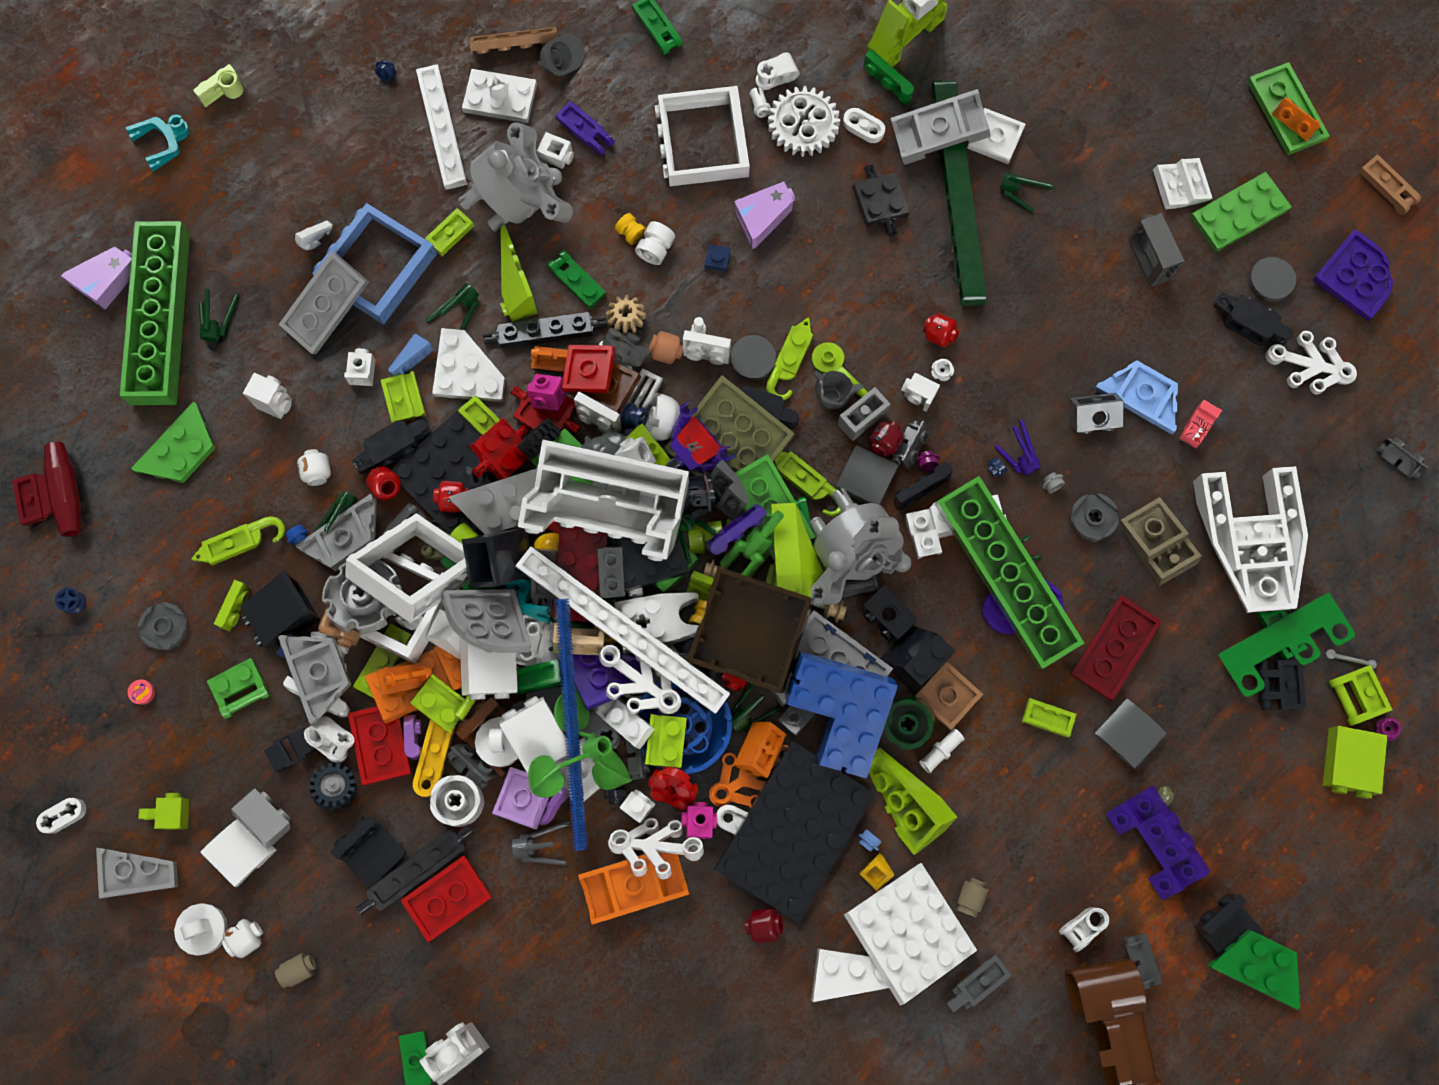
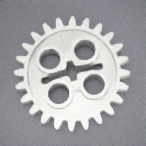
(786, 112)

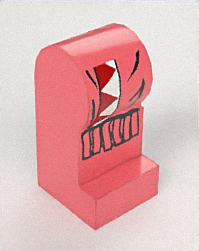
(1199, 423)

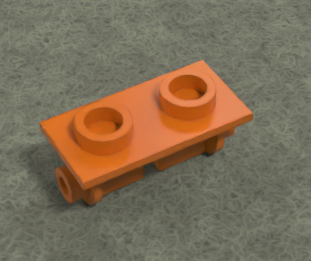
(1296, 119)
(548, 358)
(403, 678)

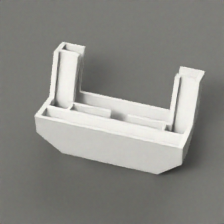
(611, 502)

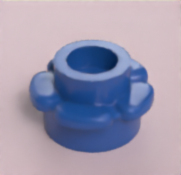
(296, 534)

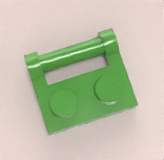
(235, 681)

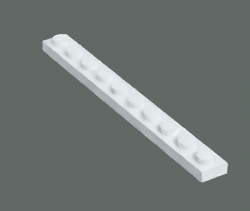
(623, 630)

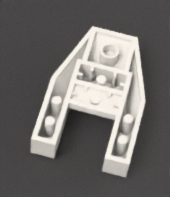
(1258, 552)

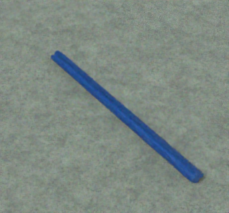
(571, 720)

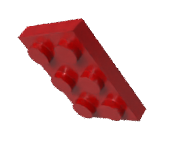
(378, 747)
(446, 899)

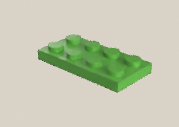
(1269, 90)
(1240, 212)
(766, 487)

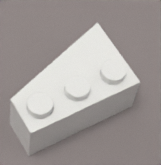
(843, 975)

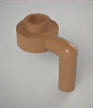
(343, 638)

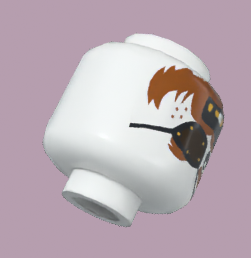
(242, 938)

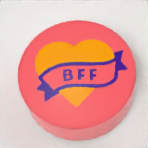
(141, 692)

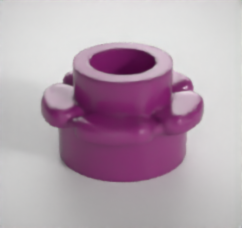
(928, 461)
(1393, 724)

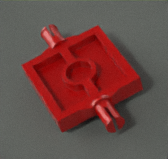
(534, 416)
(499, 450)

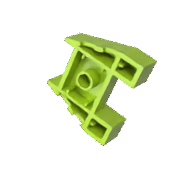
(899, 27)

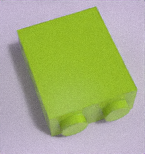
(1355, 761)

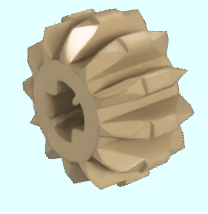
(634, 316)

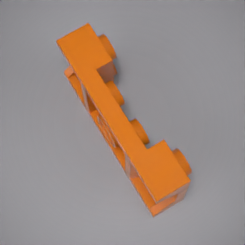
(396, 705)
(617, 891)

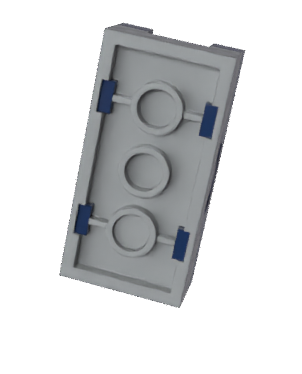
(829, 642)

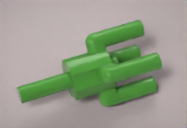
(753, 546)

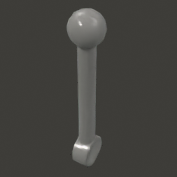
(1330, 654)

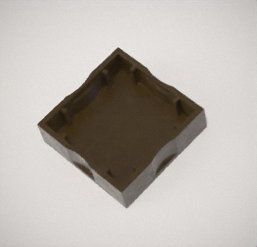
(750, 630)

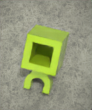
(170, 812)

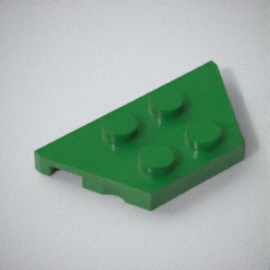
(1262, 966)

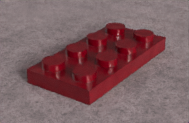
(579, 559)
(1115, 648)

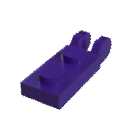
(583, 127)
(735, 529)

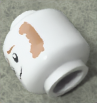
(314, 467)

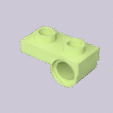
(217, 85)

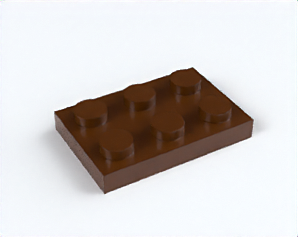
(621, 388)

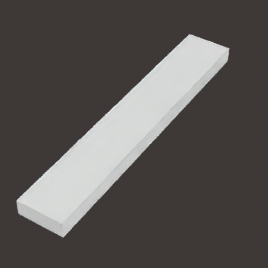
(441, 127)

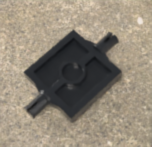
(881, 200)

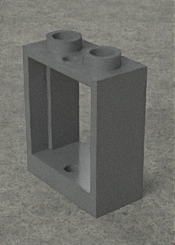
(1156, 249)

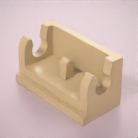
(584, 641)

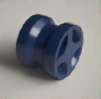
(634, 416)
(66, 596)

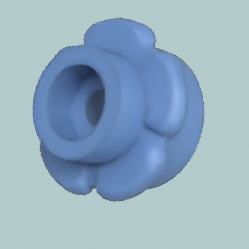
(869, 841)

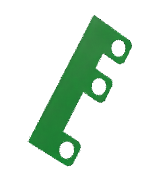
(1286, 632)

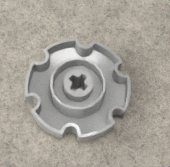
(350, 608)

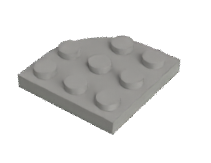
(487, 619)

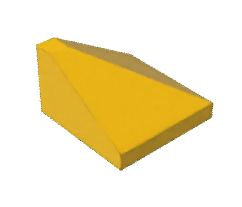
(877, 872)

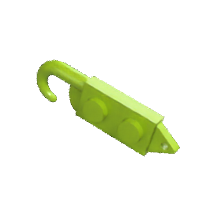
(790, 356)
(805, 479)
(237, 541)

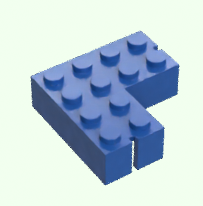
(855, 705)

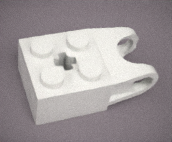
(662, 615)
(450, 1056)

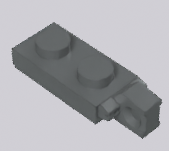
(979, 984)

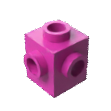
(546, 392)
(697, 830)

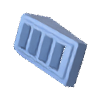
(412, 354)

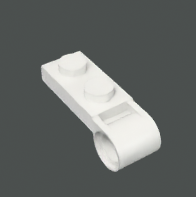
(628, 725)

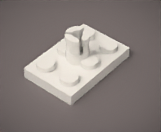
(499, 96)

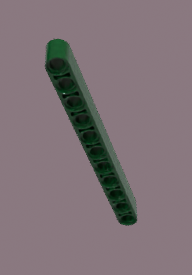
(961, 211)

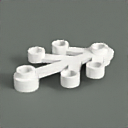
(1314, 364)
(641, 684)
(652, 845)

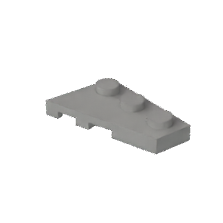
(131, 873)

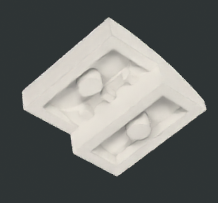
(1182, 183)
(236, 853)

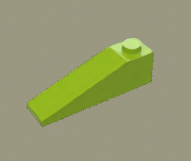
(514, 287)
(794, 554)
(914, 806)

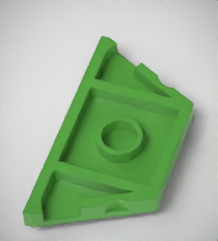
(179, 448)

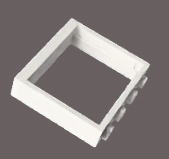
(701, 99)
(427, 597)
(418, 641)

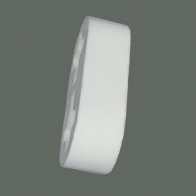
(63, 820)

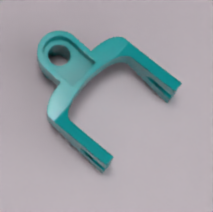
(173, 131)
(523, 592)

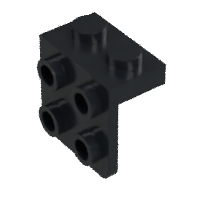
(368, 850)
(1226, 923)

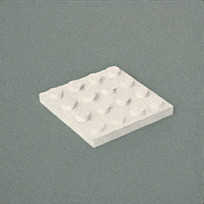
(910, 933)

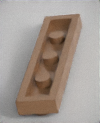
(504, 41)

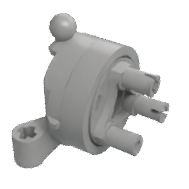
(515, 181)
(855, 547)

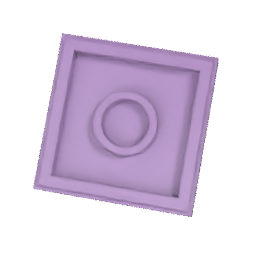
(518, 802)

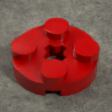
(672, 787)

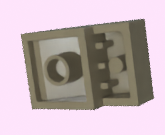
(1160, 541)

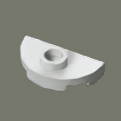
(309, 238)

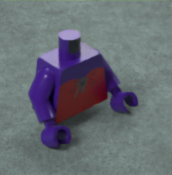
(695, 444)

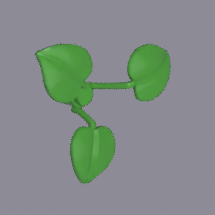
(607, 771)

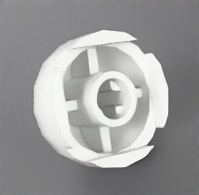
(662, 416)

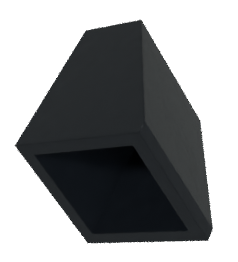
(494, 557)
(278, 610)
(917, 656)

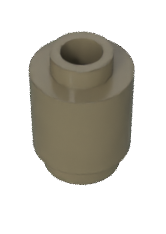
(972, 897)
(295, 970)

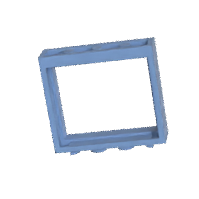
(406, 278)

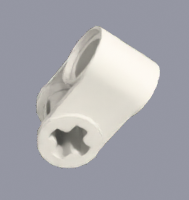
(776, 70)
(329, 737)
(1083, 928)

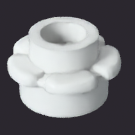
(942, 364)

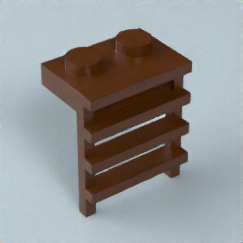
(469, 726)

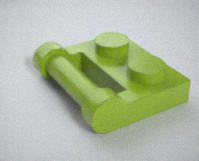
(1367, 692)

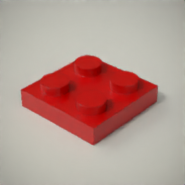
(588, 368)

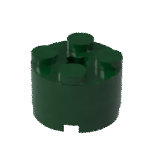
(901, 733)

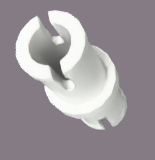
(941, 750)

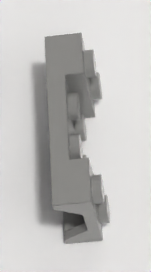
(940, 126)

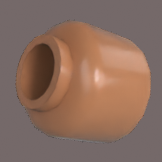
(665, 347)

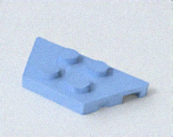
(1145, 394)

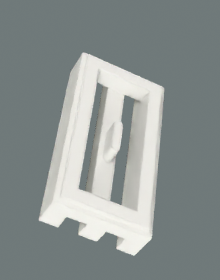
(659, 381)

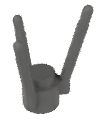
(524, 847)

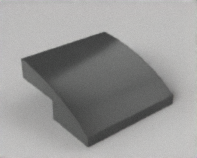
(866, 476)
(729, 490)
(1130, 734)

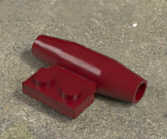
(51, 493)

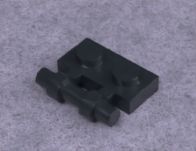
(1288, 683)

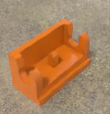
(760, 749)

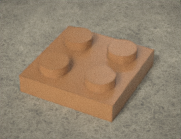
(949, 695)

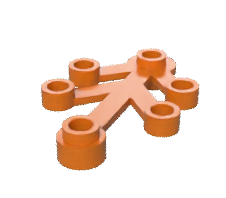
(743, 780)

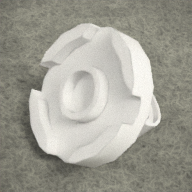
(493, 744)
(200, 929)

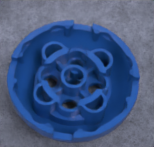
(702, 748)

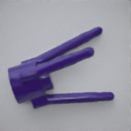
(1028, 461)

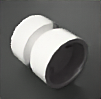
(656, 241)

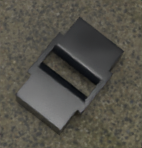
(279, 755)

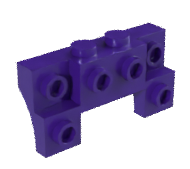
(1165, 838)

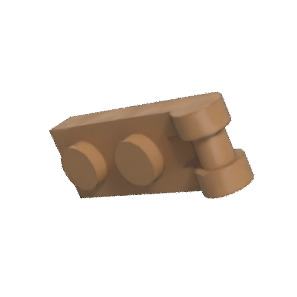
(1390, 184)

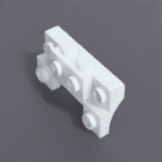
(927, 527)

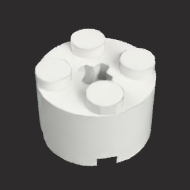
(442, 801)

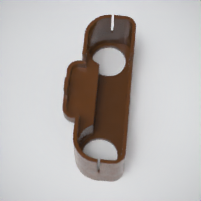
(1115, 1003)

